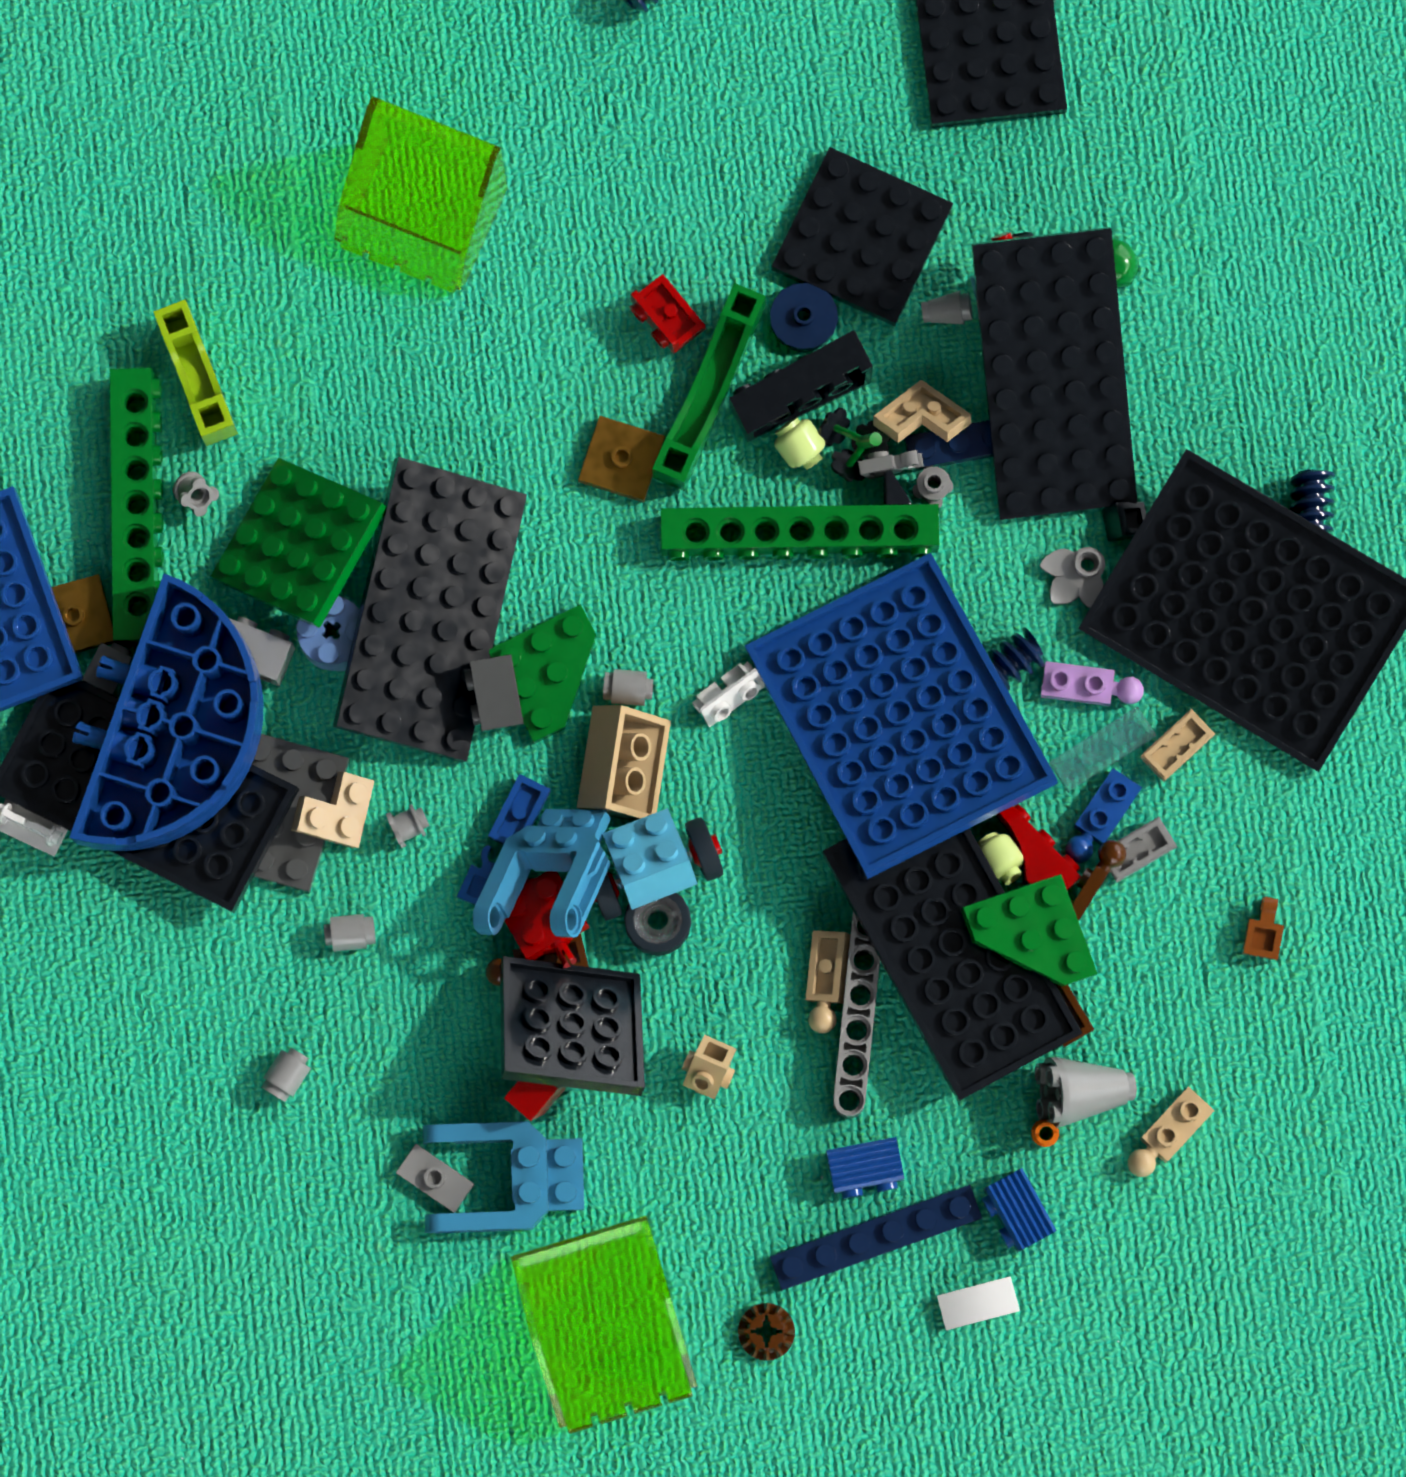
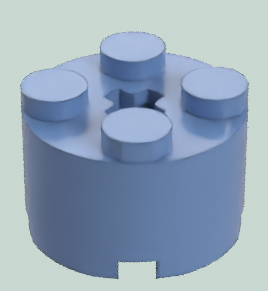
(324, 650)

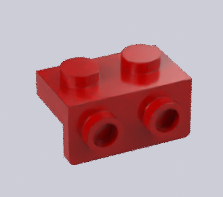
(667, 314)

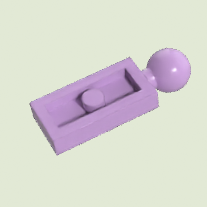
(1088, 685)

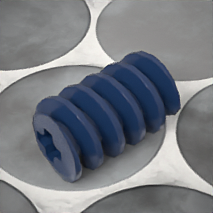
(1310, 496)
(1016, 657)

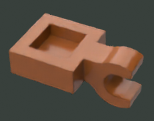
(1262, 935)

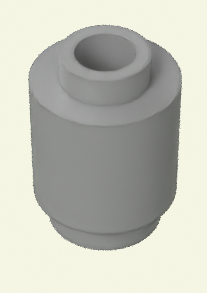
(627, 687)
(350, 932)
(286, 1074)

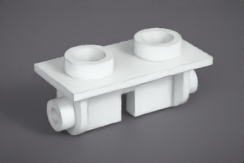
(742, 685)
(30, 828)

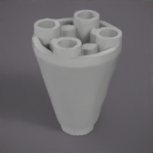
(1080, 1090)

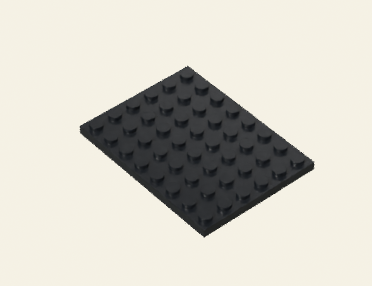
(1251, 610)

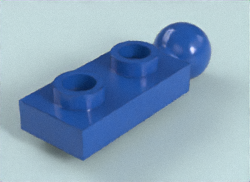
(1102, 815)

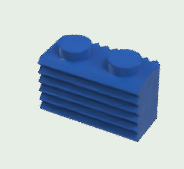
(865, 1167)
(1018, 1210)

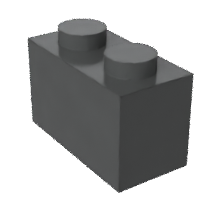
(495, 693)

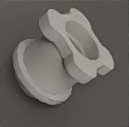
(193, 491)
(929, 494)
(408, 824)

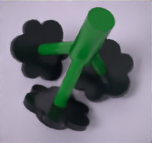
(865, 441)

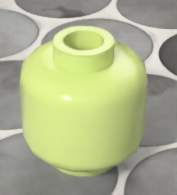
(799, 443)
(1002, 856)

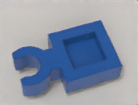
(476, 879)

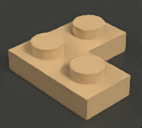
(920, 407)
(343, 818)

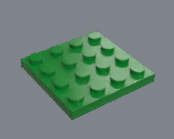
(299, 542)

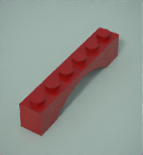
(1039, 856)

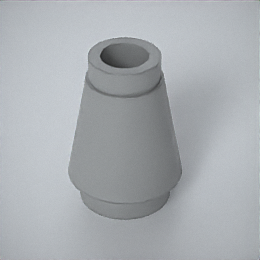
(948, 309)

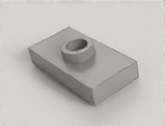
(1143, 848)
(435, 1178)

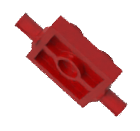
(531, 919)

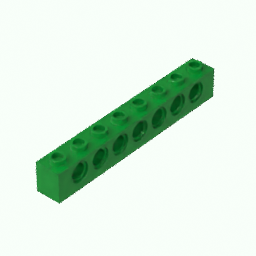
(126, 387)
(921, 518)

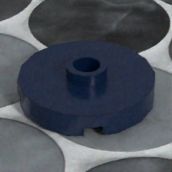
(800, 334)

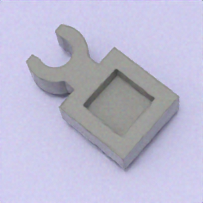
(881, 461)

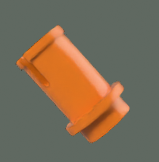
(1035, 1133)

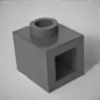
(115, 652)

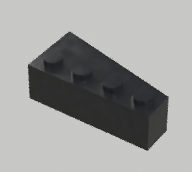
(801, 386)

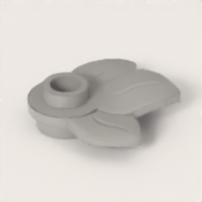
(1071, 579)

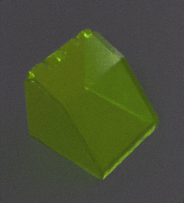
(419, 195)
(603, 1324)

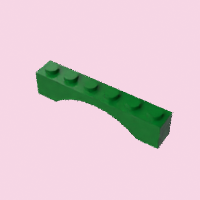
(703, 403)

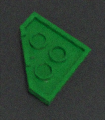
(549, 669)
(1034, 930)

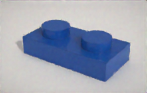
(519, 809)

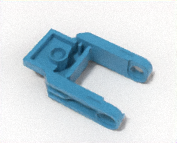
(560, 842)
(543, 1172)

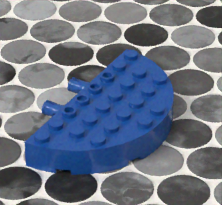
(178, 730)

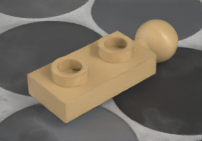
(826, 977)
(1169, 1132)

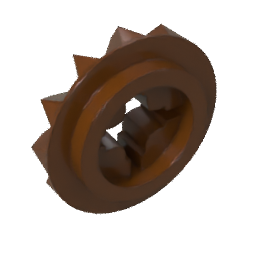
(778, 1319)

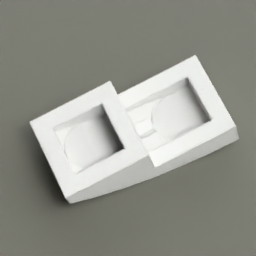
(978, 1303)

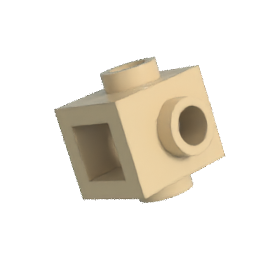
(709, 1074)

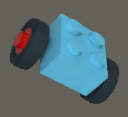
(654, 861)

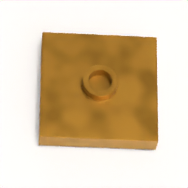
(621, 459)
(85, 613)

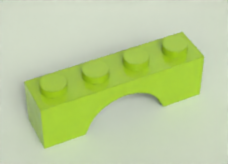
(195, 372)

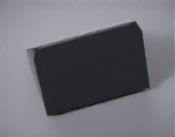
(893, 491)
(1123, 520)

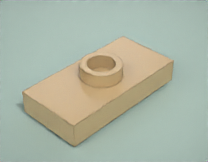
(1177, 745)

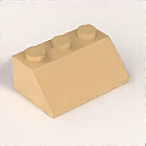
(623, 762)

